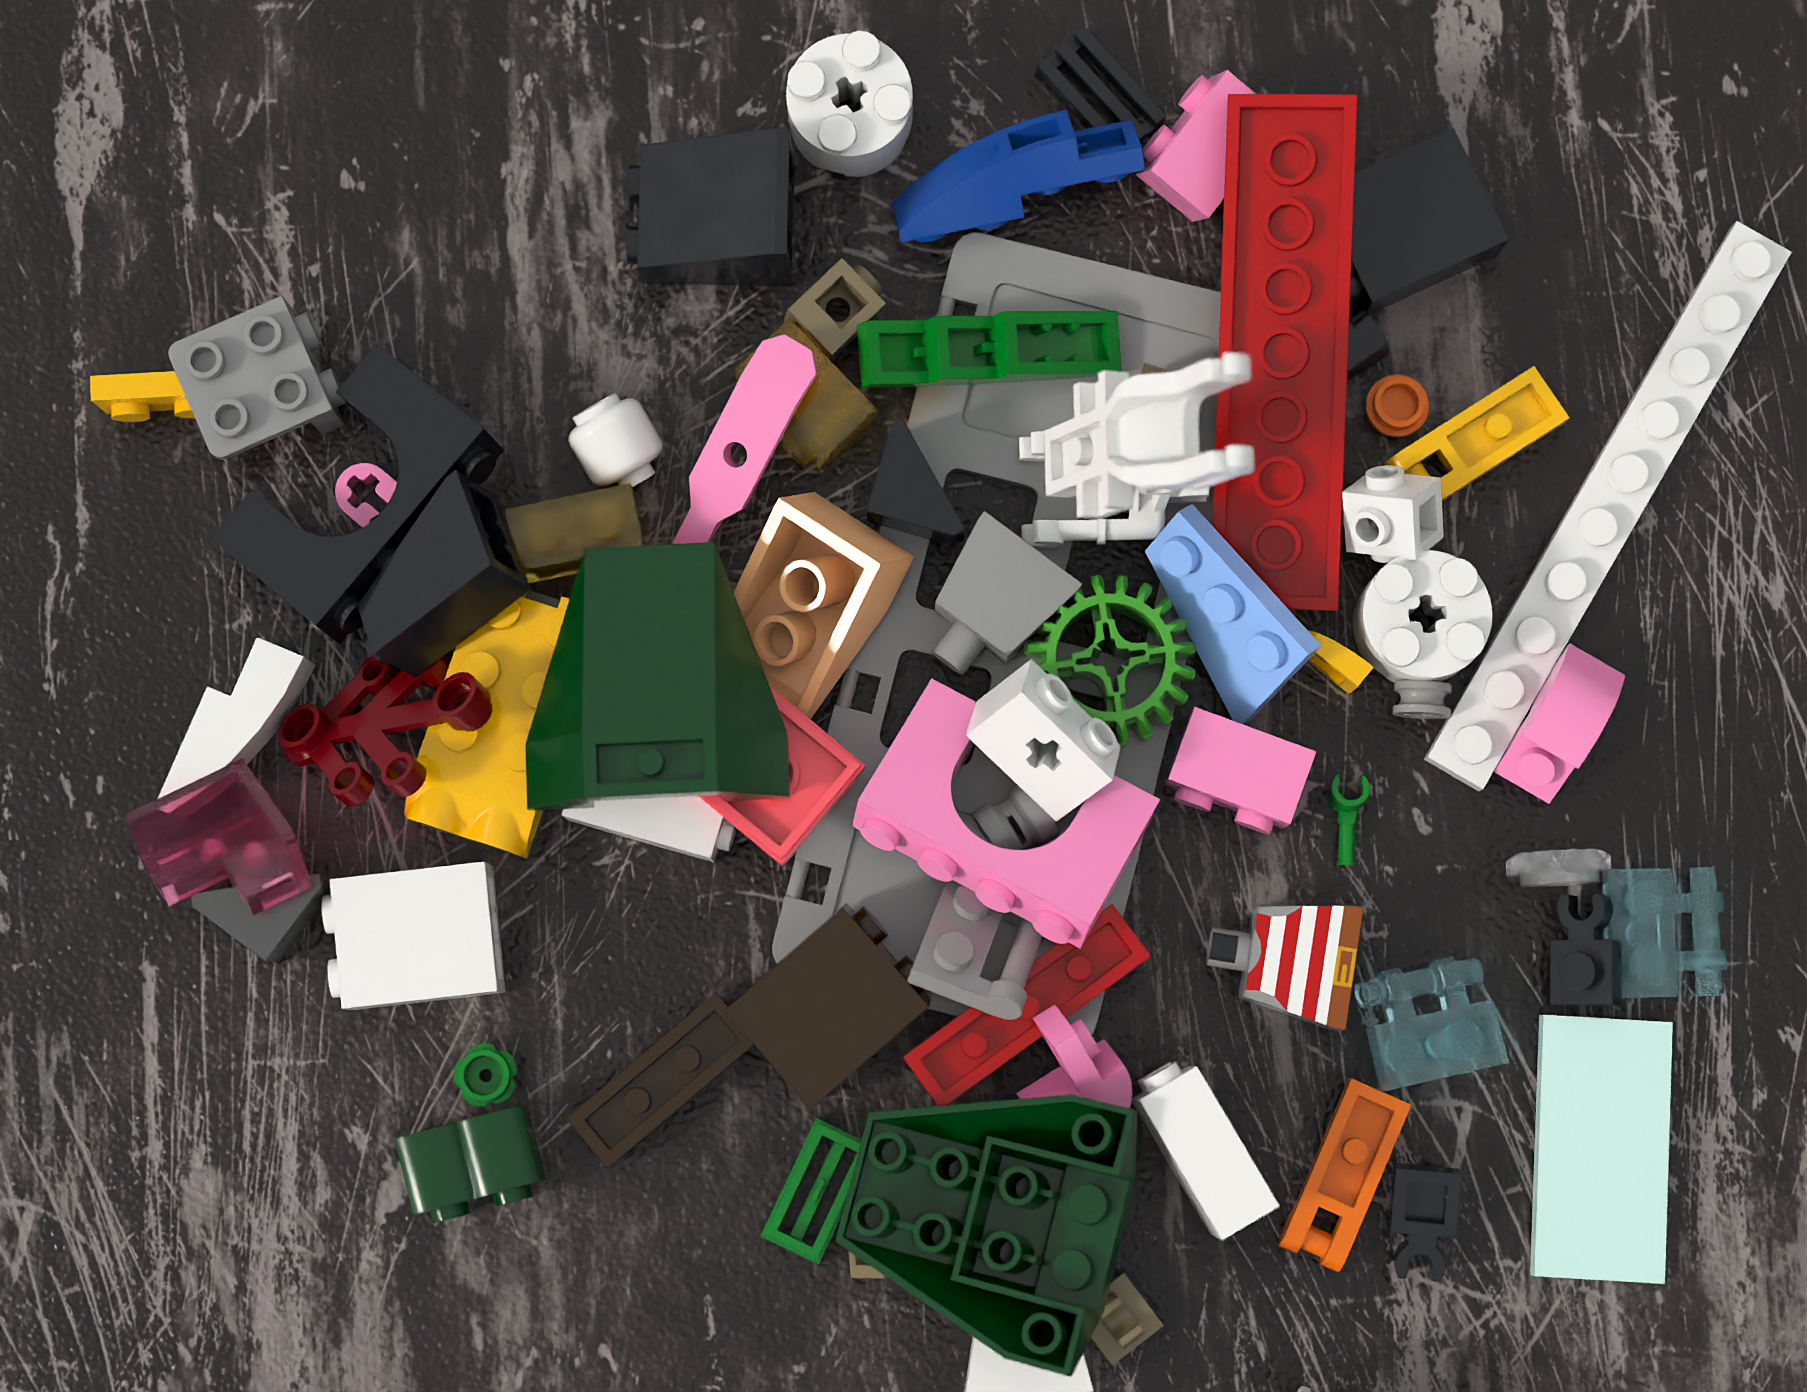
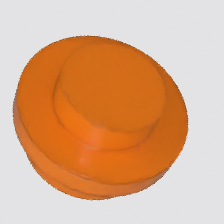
(1397, 406)

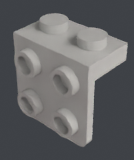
(256, 378)

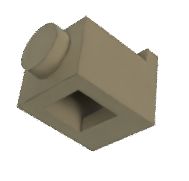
(841, 284)

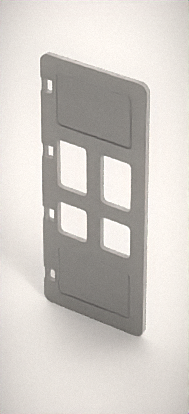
(978, 434)

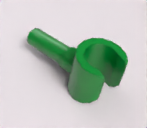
(1347, 817)

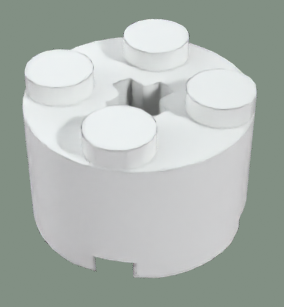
(855, 70)
(1446, 591)

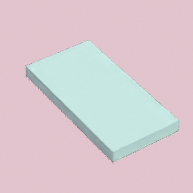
(1601, 1149)

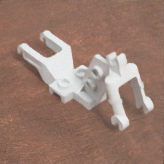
(1134, 451)

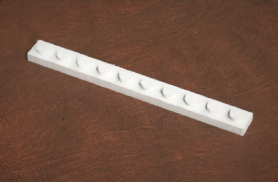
(1607, 506)

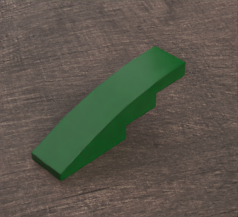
(988, 348)

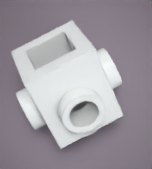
(1392, 514)

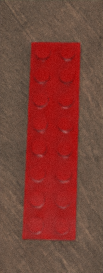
(1290, 312)

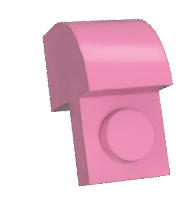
(1561, 723)
(1084, 1067)

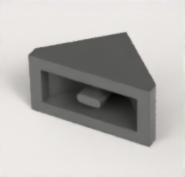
(270, 931)

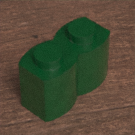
(470, 1161)

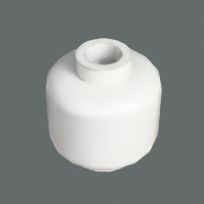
(615, 441)

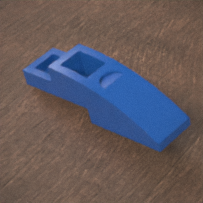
(986, 178)

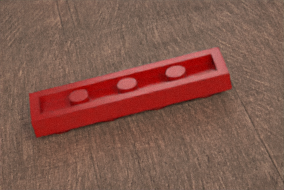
(1062, 976)

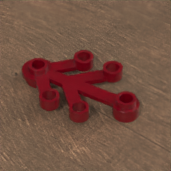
(312, 732)

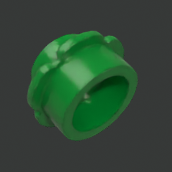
(468, 1073)

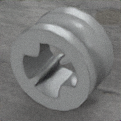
(1422, 699)

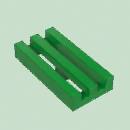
(794, 1241)

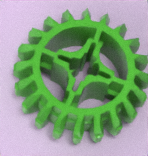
(1139, 654)

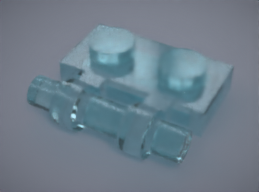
(1646, 928)
(1437, 1043)

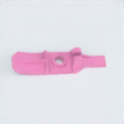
(756, 419)

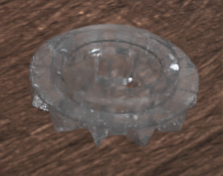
(1558, 867)

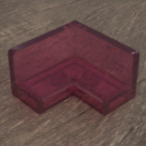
(219, 832)

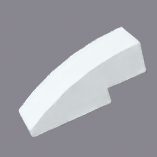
(242, 723)

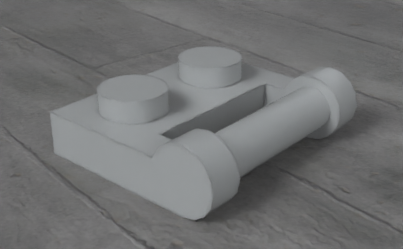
(957, 950)

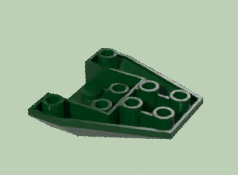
(654, 688)
(999, 1216)

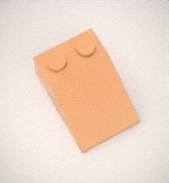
(815, 594)

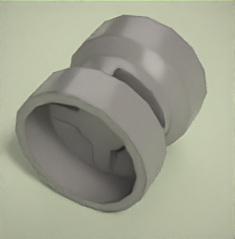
(1028, 817)

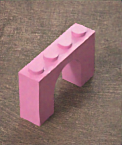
(1052, 885)

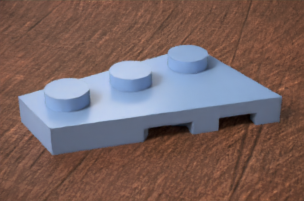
(1232, 616)

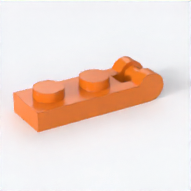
(1345, 1172)

